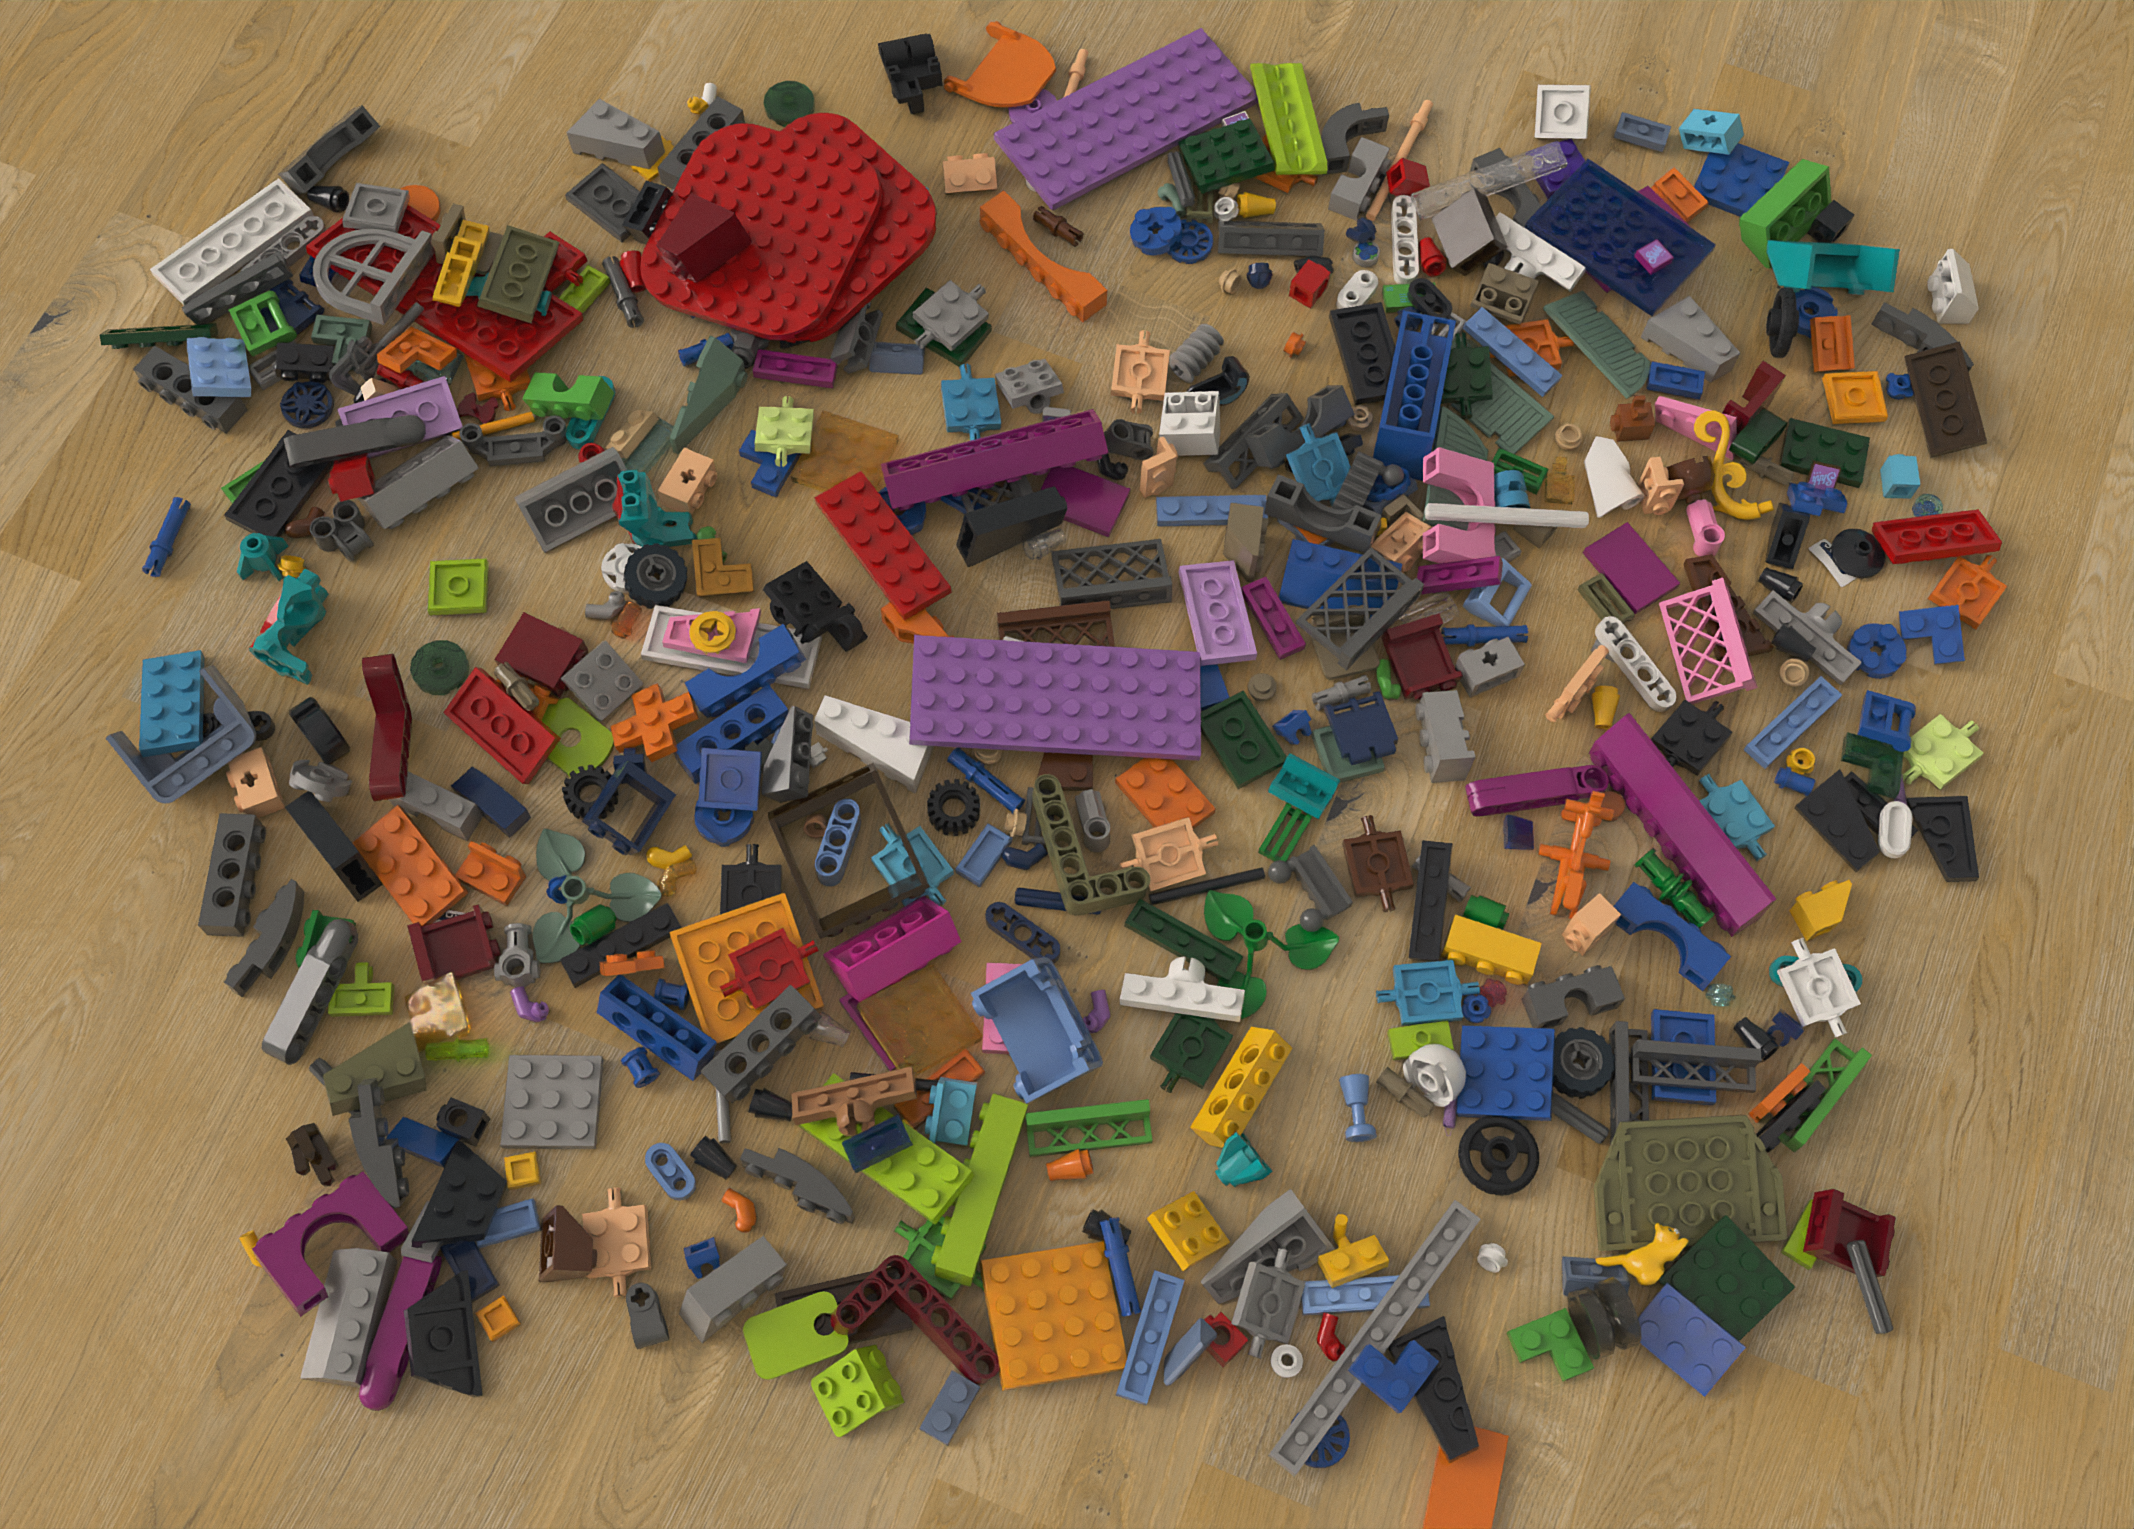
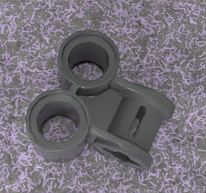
(344, 533)

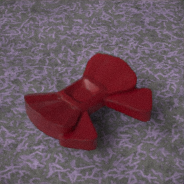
(484, 413)

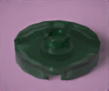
(783, 112)
(443, 679)

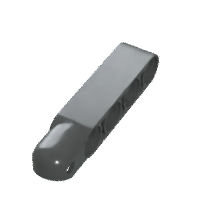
(353, 440)
(310, 992)

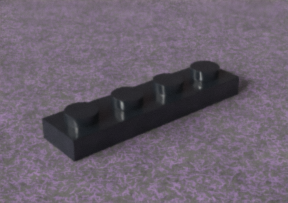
(1430, 901)
(628, 940)

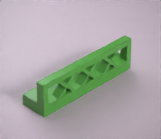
(1830, 1095)
(1088, 1116)

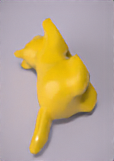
(1648, 1261)

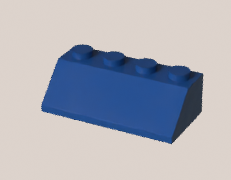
(1315, 568)

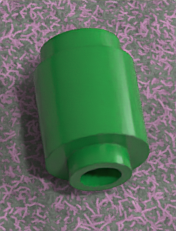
(1486, 911)
(593, 924)

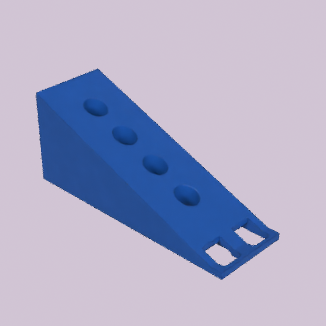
(1413, 395)

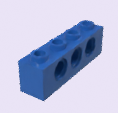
(738, 720)
(656, 1027)

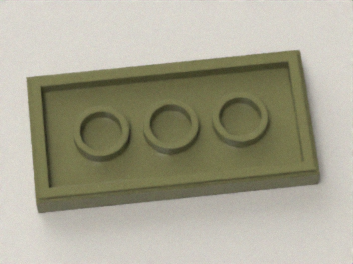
(518, 274)

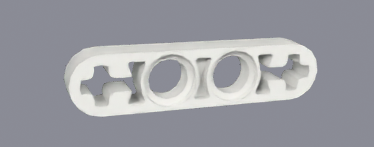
(1404, 240)
(1639, 661)

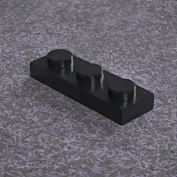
(1789, 1115)

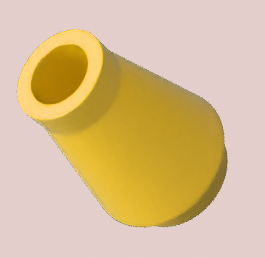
(1254, 205)
(1605, 703)

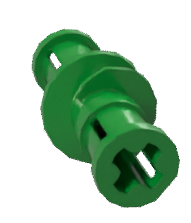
(1673, 889)

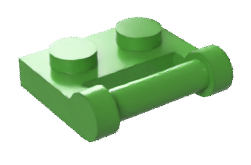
(254, 327)

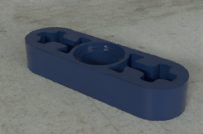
(1000, 928)

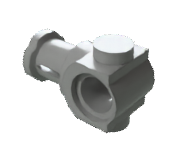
(517, 955)

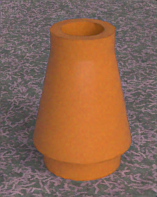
(1071, 1166)

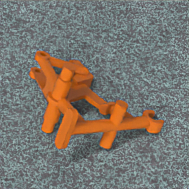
(1574, 859)

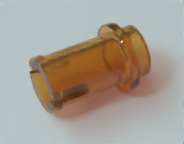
(623, 625)

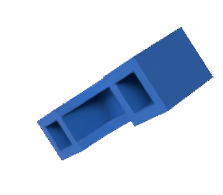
(776, 656)
(1699, 956)

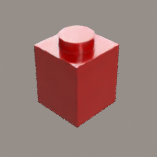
(1407, 177)

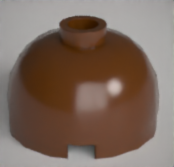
(1696, 477)

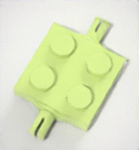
(784, 430)
(1941, 752)

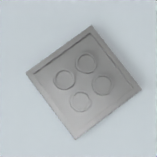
(552, 1102)

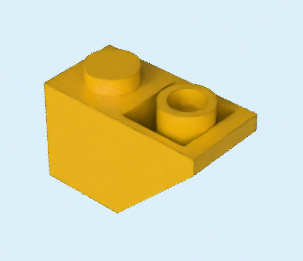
(1821, 911)

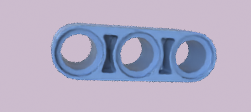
(838, 829)

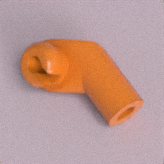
(744, 1210)

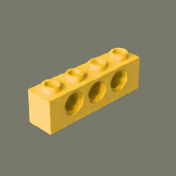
(1241, 1086)

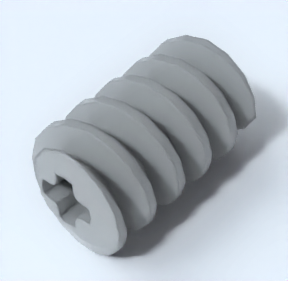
(1196, 352)

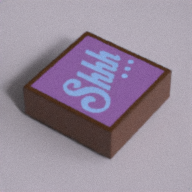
(1823, 475)

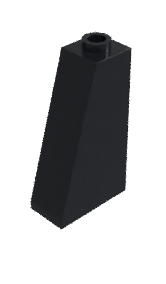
(1009, 523)
(333, 845)

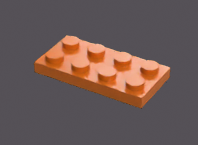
(410, 867)

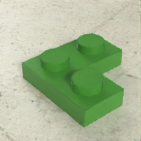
(1553, 1335)

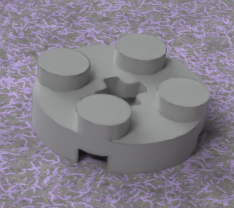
(322, 780)

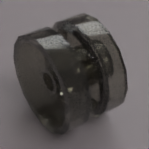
(1604, 1318)

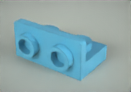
(952, 1111)

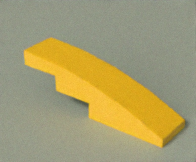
(461, 263)

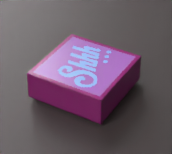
(1654, 256)

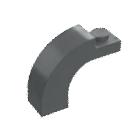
(1346, 125)

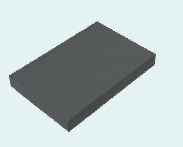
(605, 199)

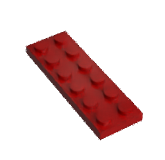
(883, 545)

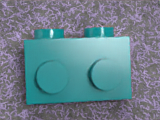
(1304, 786)

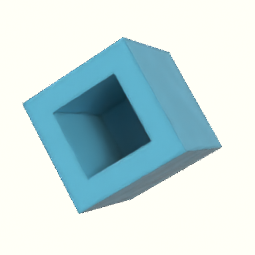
(1900, 476)

